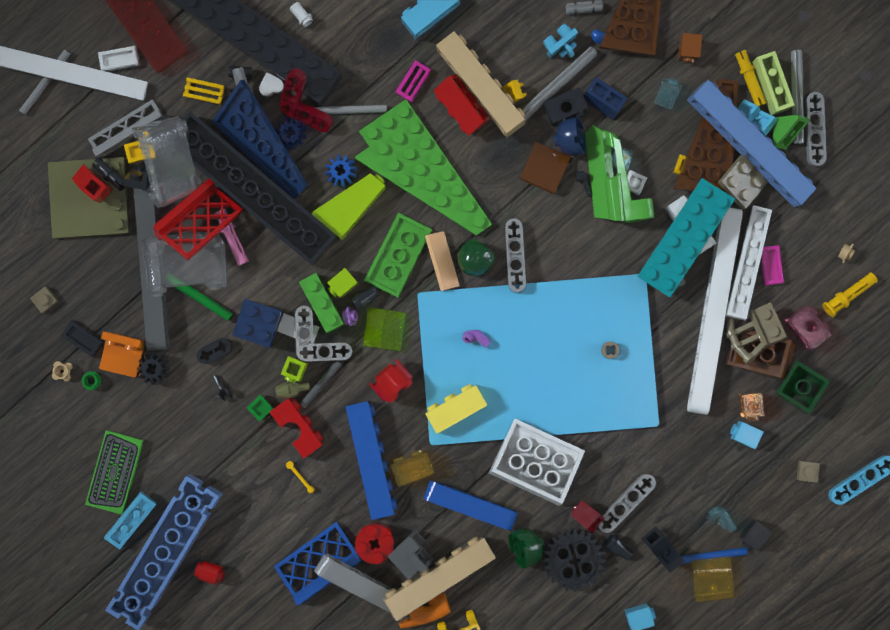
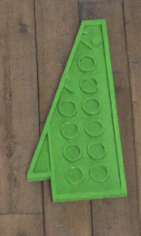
(413, 161)

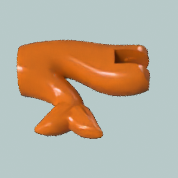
(437, 608)

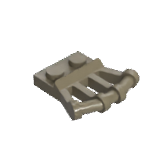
(768, 330)

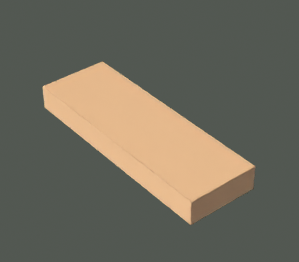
(442, 261)

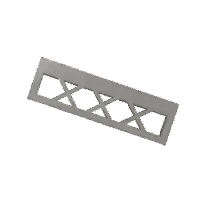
(126, 135)

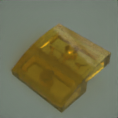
(712, 579)

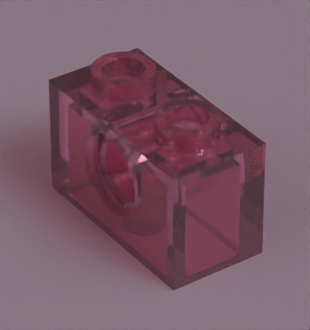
(798, 322)

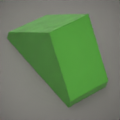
(787, 130)

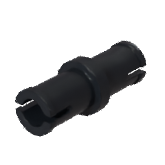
(109, 173)

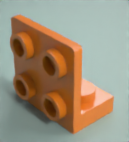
(121, 354)

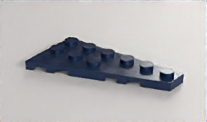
(252, 132)

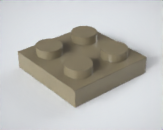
(743, 181)

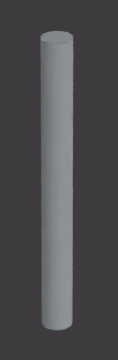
(41, 87)
(354, 109)

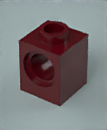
(587, 516)

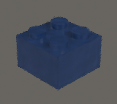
(257, 323)

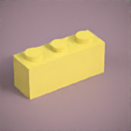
(455, 408)

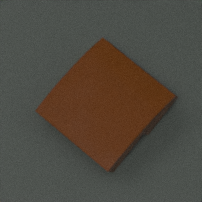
(544, 168)

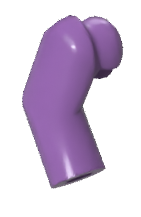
(476, 336)

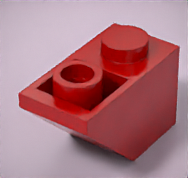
(91, 184)

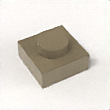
(44, 299)
(808, 471)

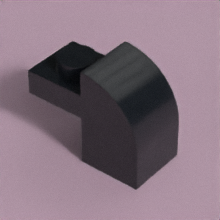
(663, 549)

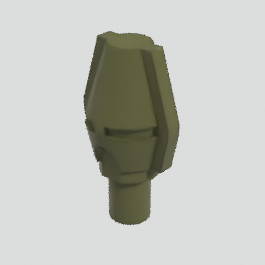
(290, 389)

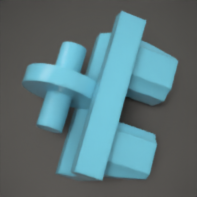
(567, 36)

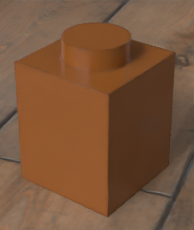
(690, 48)

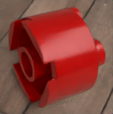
(391, 381)
(364, 546)

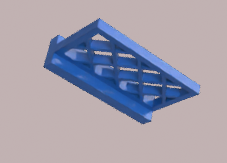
(319, 583)

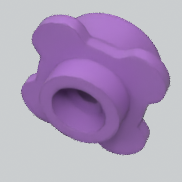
(349, 316)

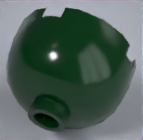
(526, 546)

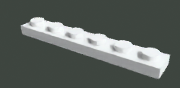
(749, 263)

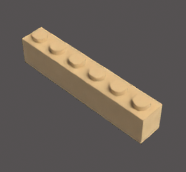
(480, 83)
(439, 578)

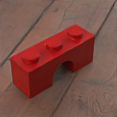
(289, 412)

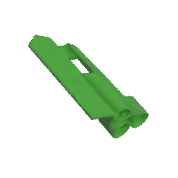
(609, 192)

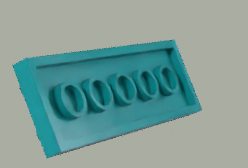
(686, 237)

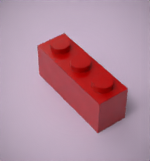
(461, 104)

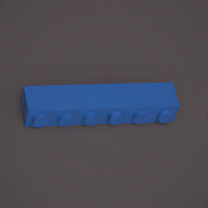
(370, 460)

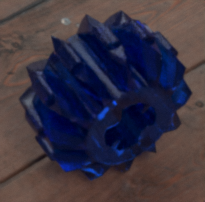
(294, 139)

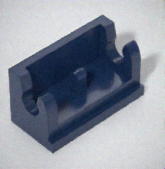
(604, 98)

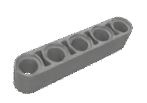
(353, 580)

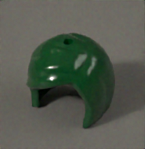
(475, 258)

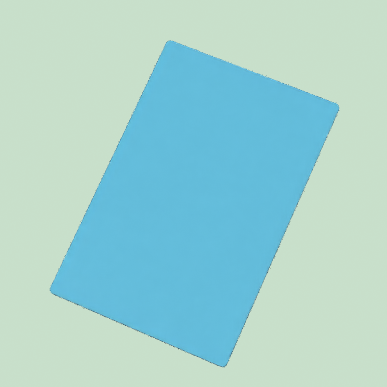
(542, 356)

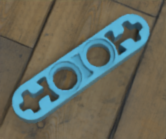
(860, 476)

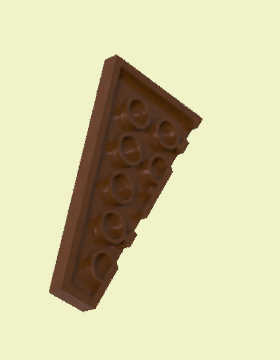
(633, 27)
(710, 152)

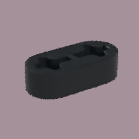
(216, 354)

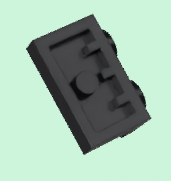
(137, 177)

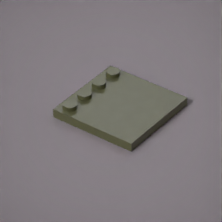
(75, 212)

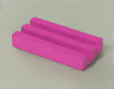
(405, 94)

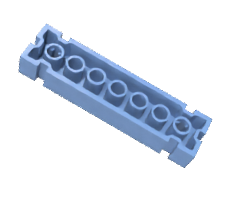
(164, 552)

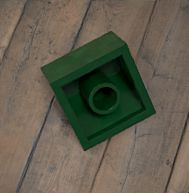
(802, 387)

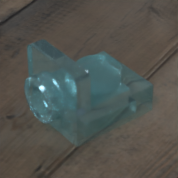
(668, 93)
(724, 521)

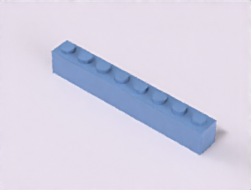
(752, 143)

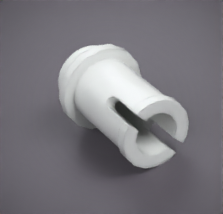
(304, 18)

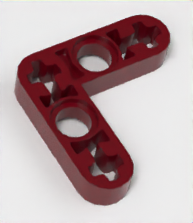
(295, 103)

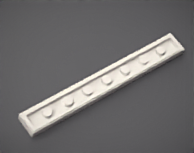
(73, 73)

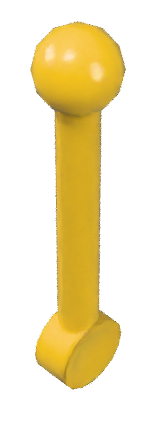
(290, 465)

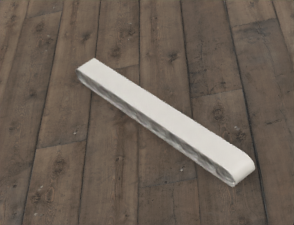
(714, 312)

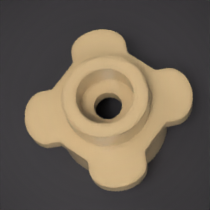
(846, 252)
(58, 366)

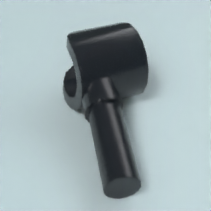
(581, 176)
(222, 391)

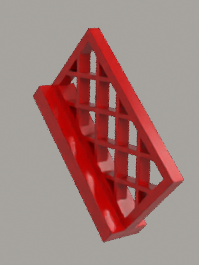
(183, 212)

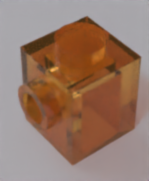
(751, 406)

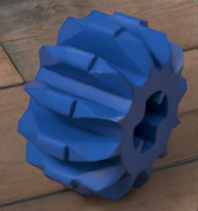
(347, 168)

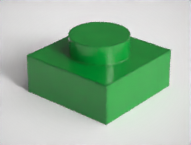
(260, 408)

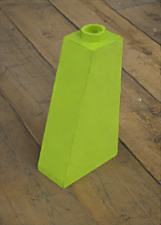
(349, 206)

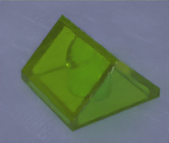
(384, 329)

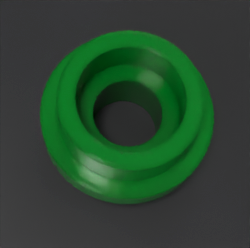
(85, 380)

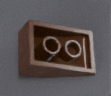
(771, 362)

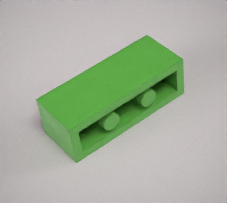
(321, 303)

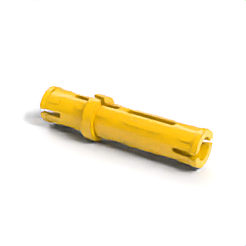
(750, 78)

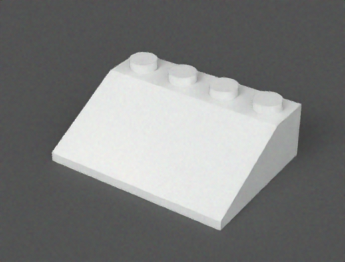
(537, 462)

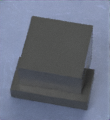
(410, 555)

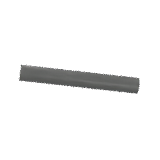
(320, 384)

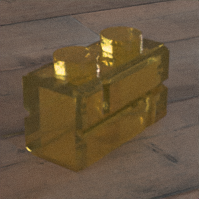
(412, 468)

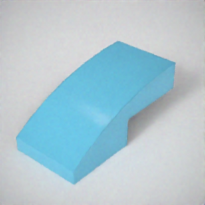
(755, 115)

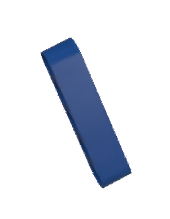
(470, 505)

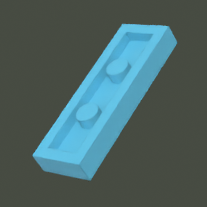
(130, 520)

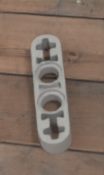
(815, 129)
(518, 255)
(629, 505)

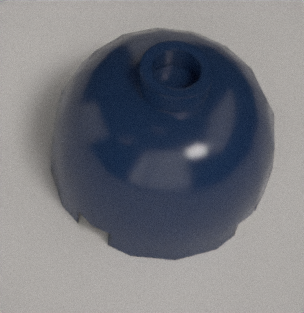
(570, 137)

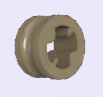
(610, 356)

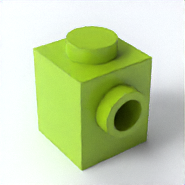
(342, 283)
(294, 369)

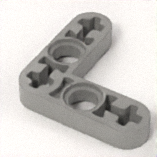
(309, 342)

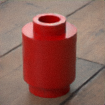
(209, 572)

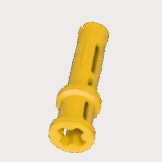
(843, 299)

